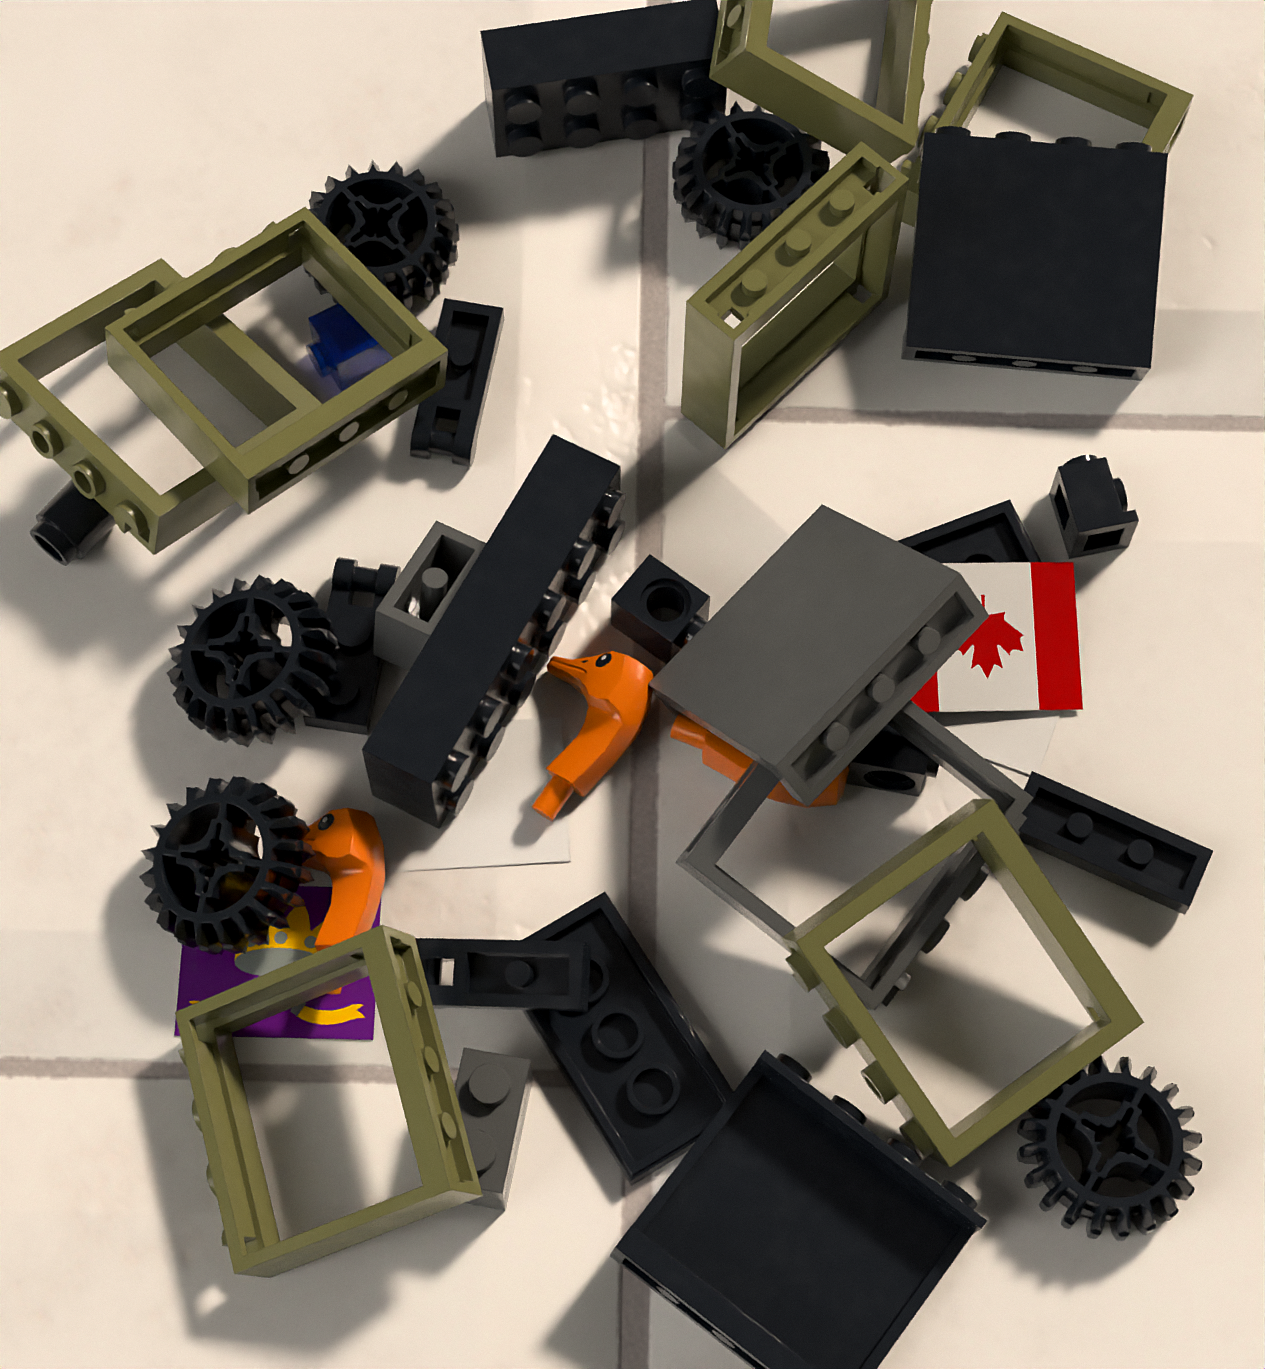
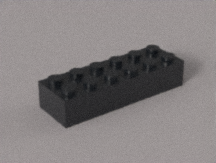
(496, 633)

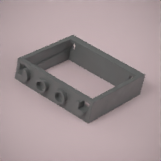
(925, 922)

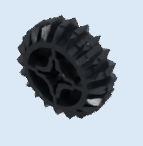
(758, 158)
(382, 217)
(264, 679)
(235, 898)
(1132, 1159)

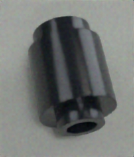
(71, 525)

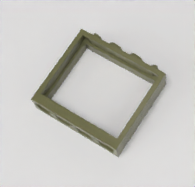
(1061, 66)
(815, 105)
(842, 219)
(326, 431)
(95, 467)
(1050, 922)
(420, 1074)

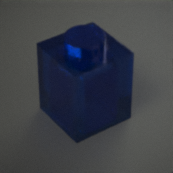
(343, 347)

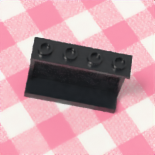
(1035, 254)
(798, 1228)

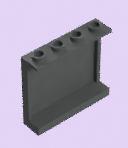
(820, 649)

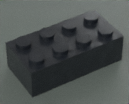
(600, 77)

